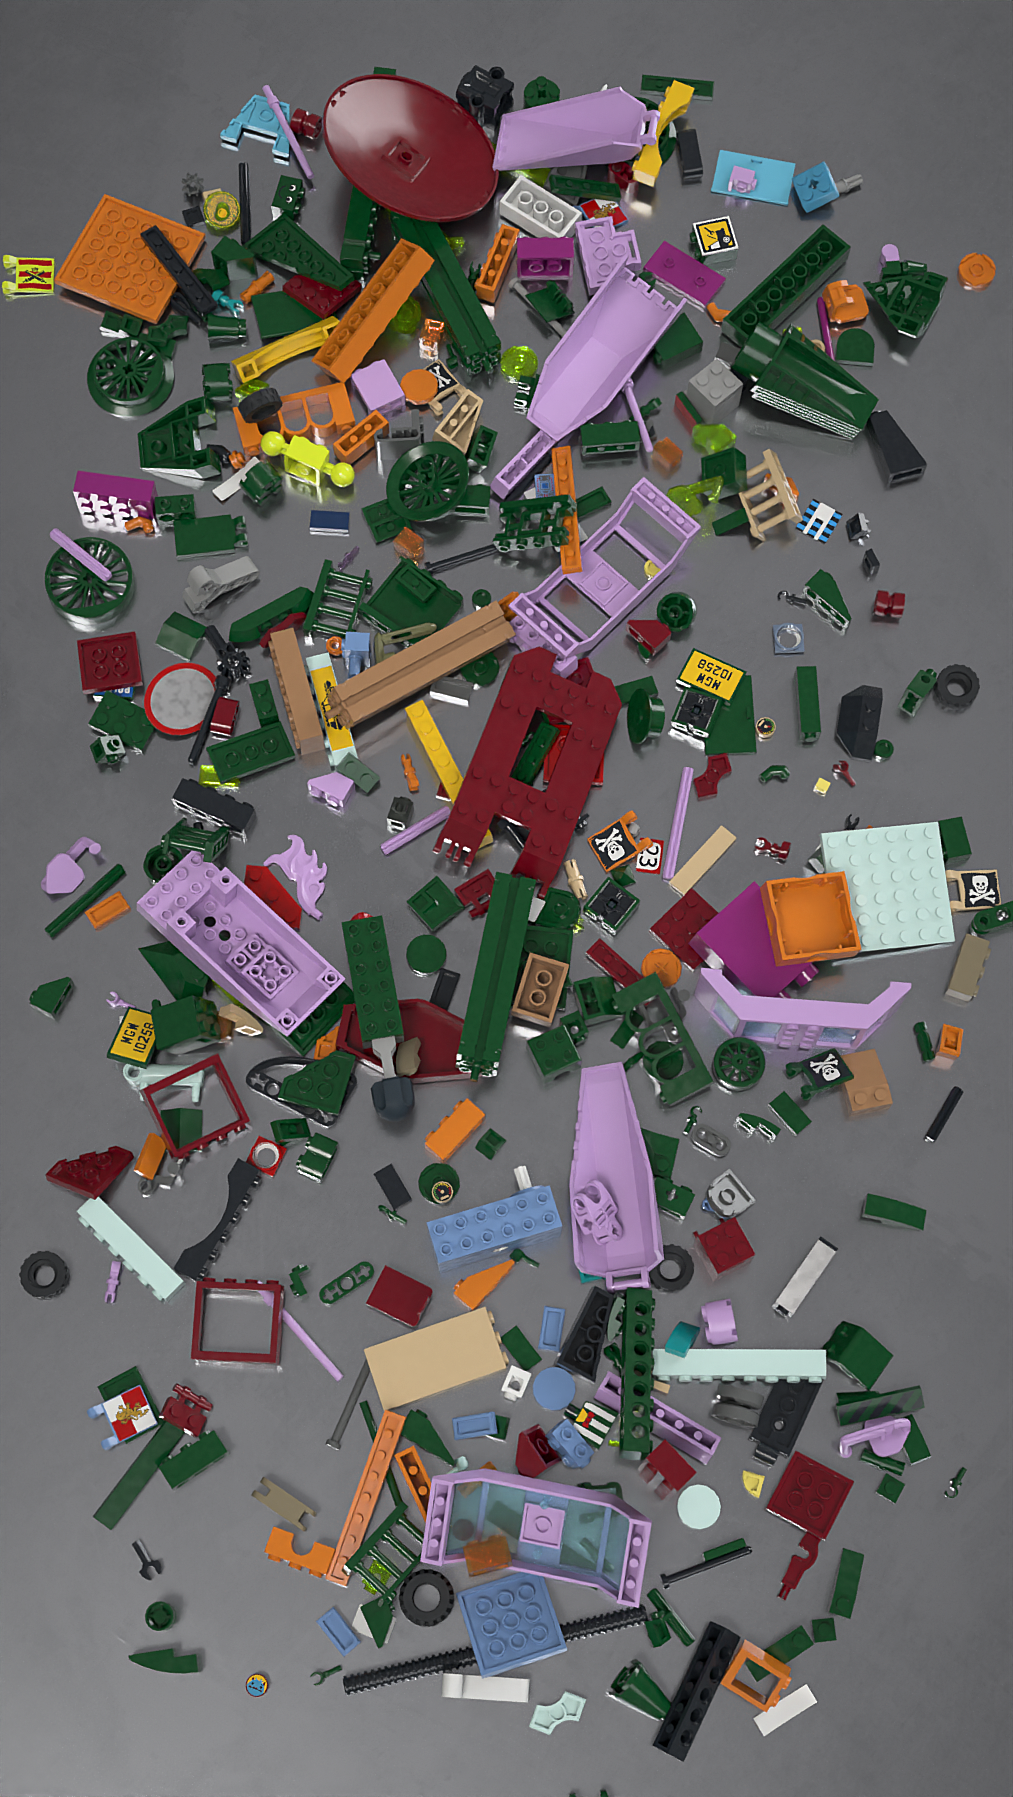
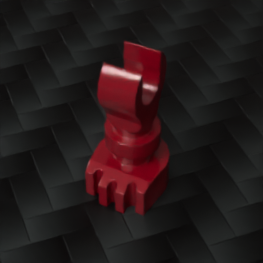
(783, 851)

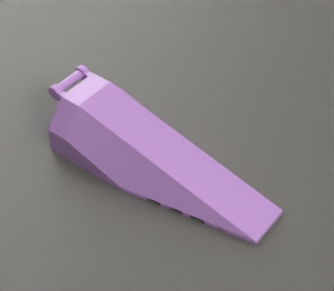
(614, 1153)

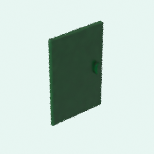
(281, 314)
(732, 729)

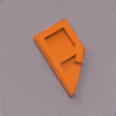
(326, 1044)

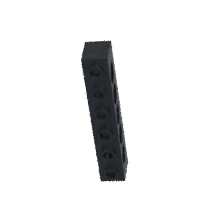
(696, 1691)

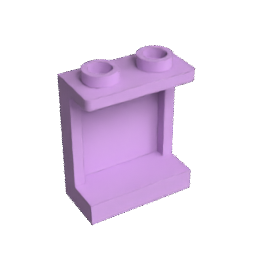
(378, 387)

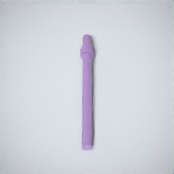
(274, 103)
(309, 1343)

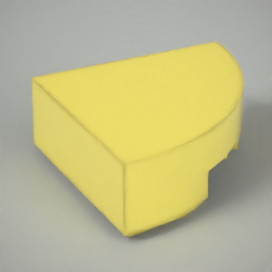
(752, 1483)

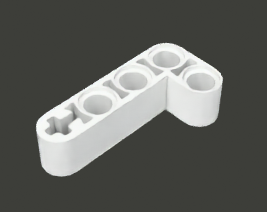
(486, 1689)

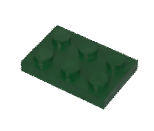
(124, 719)

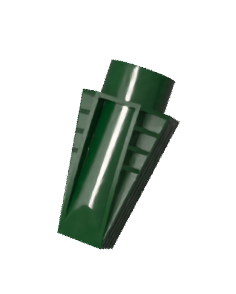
(803, 380)

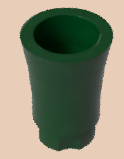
(225, 327)

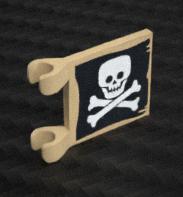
(446, 384)
(976, 889)

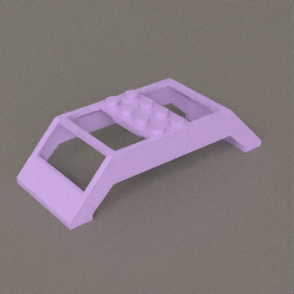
(602, 581)

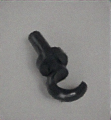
(793, 598)

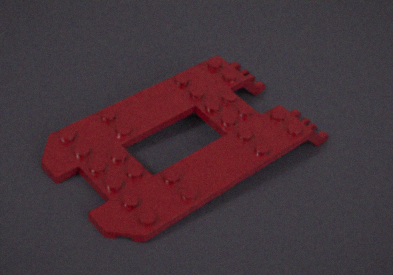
(491, 791)

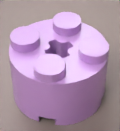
(720, 1321)

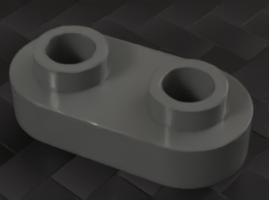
(712, 1138)

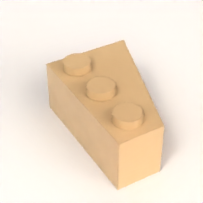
(460, 422)

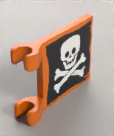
(615, 843)

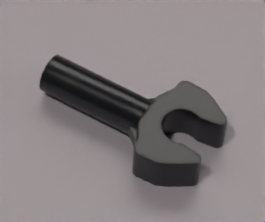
(146, 1561)

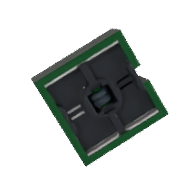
(697, 712)
(611, 905)

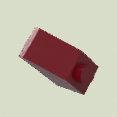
(649, 634)

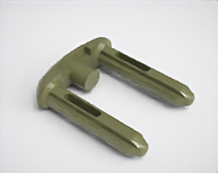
(382, 640)

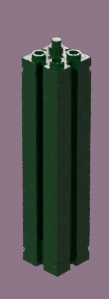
(451, 296)
(495, 976)

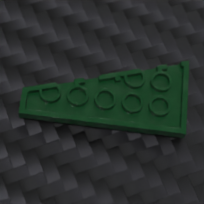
(295, 250)

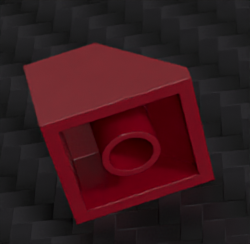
(534, 1453)

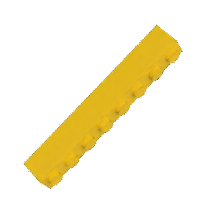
(438, 753)

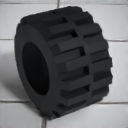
(406, 1597)

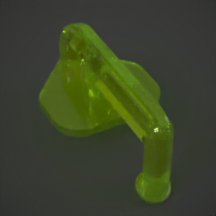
(685, 495)

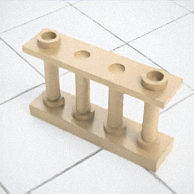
(784, 496)

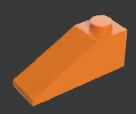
(477, 1287)

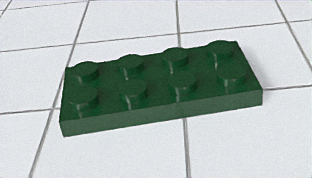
(250, 752)

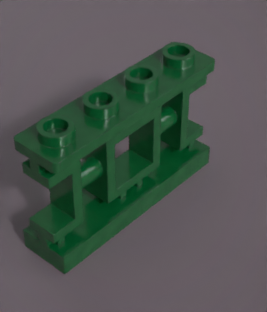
(532, 510)

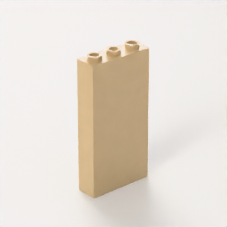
(436, 1359)

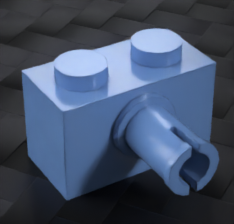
(357, 651)

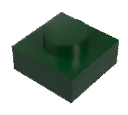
(502, 1427)
(890, 1488)
(823, 1630)

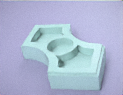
(547, 1717)

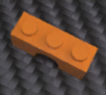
(281, 1547)

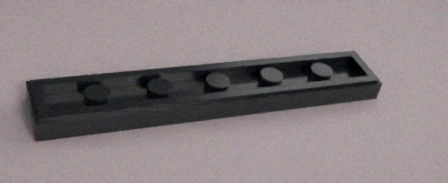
(179, 270)

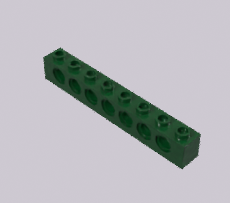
(629, 1445)

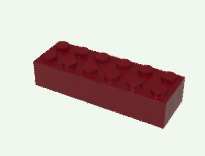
(665, 1471)

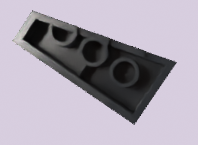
(586, 1337)

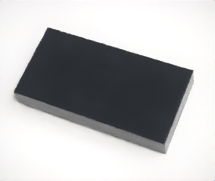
(445, 988)
(392, 1187)

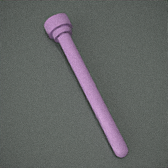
(627, 389)

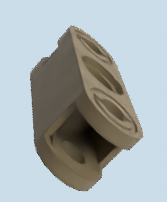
(283, 1504)

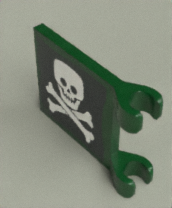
(821, 1071)

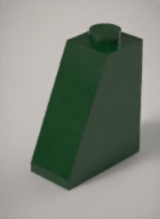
(677, 343)

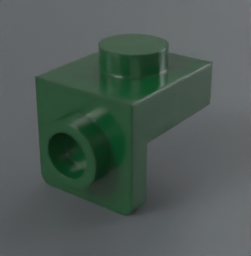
(297, 1286)
(657, 1627)

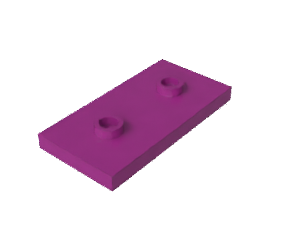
(684, 274)

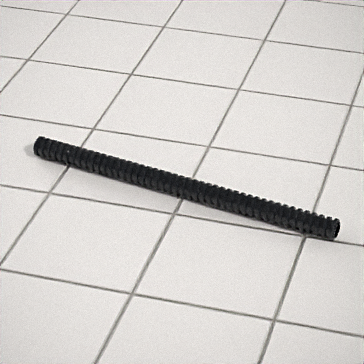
(467, 1657)

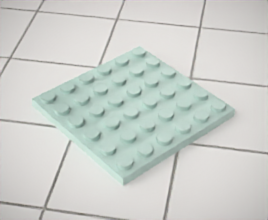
(893, 884)

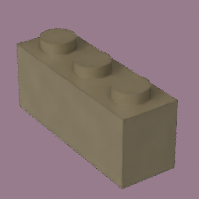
(968, 968)

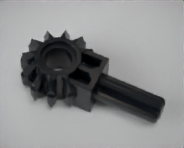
(228, 654)

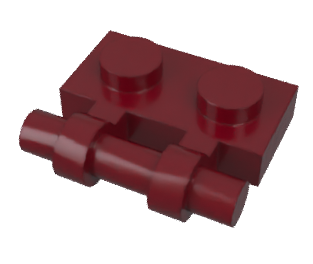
(475, 889)
(183, 1416)

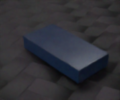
(329, 521)

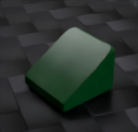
(490, 1144)

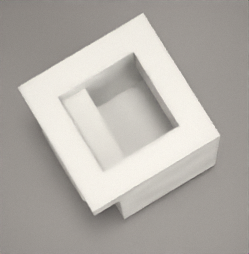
(515, 1375)

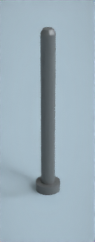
(333, 1443)

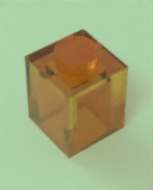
(431, 335)
(667, 454)
(409, 544)

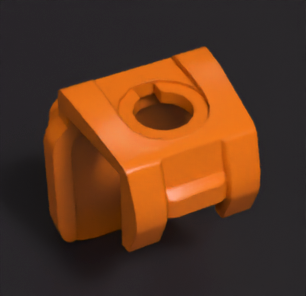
(844, 302)

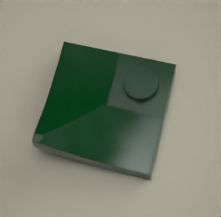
(435, 904)
(661, 1152)

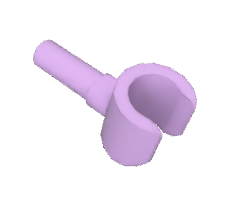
(118, 1001)

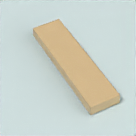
(702, 860)

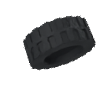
(260, 405)
(963, 673)
(32, 1263)
(682, 1279)

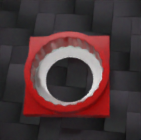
(260, 1144)

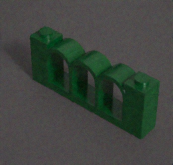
(640, 993)

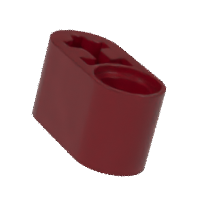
(623, 177)
(225, 716)

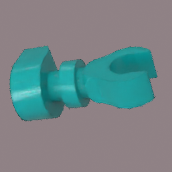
(219, 297)

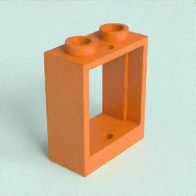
(750, 1651)

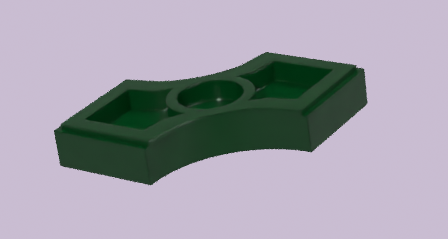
(172, 327)

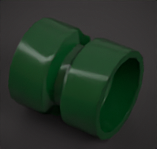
(161, 1616)

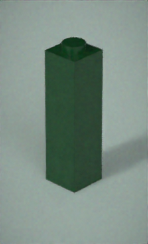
(807, 703)

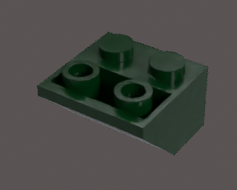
(234, 260)
(595, 998)

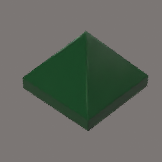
(623, 875)

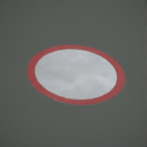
(179, 698)

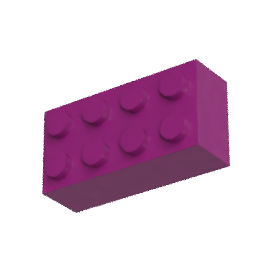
(115, 495)

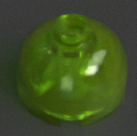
(406, 317)

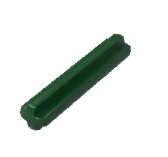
(674, 1621)

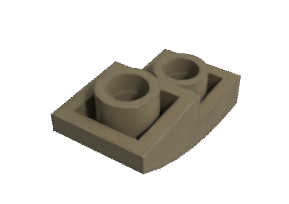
(407, 1057)

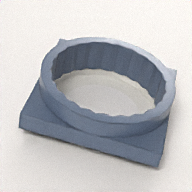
(799, 647)

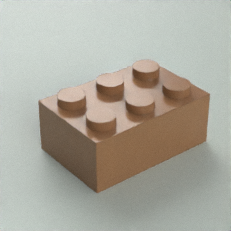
(539, 989)

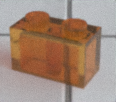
(487, 1555)

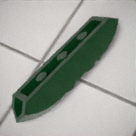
(275, 612)

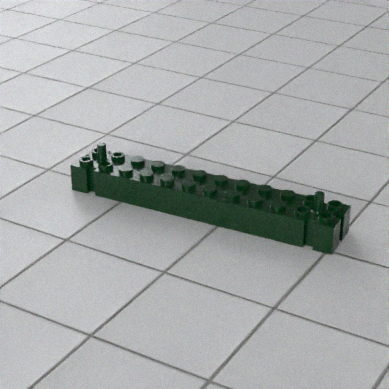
(360, 225)

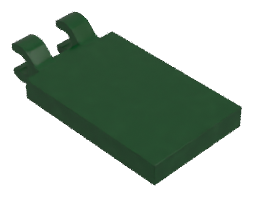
(208, 536)

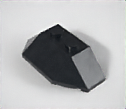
(860, 721)

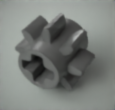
(192, 190)

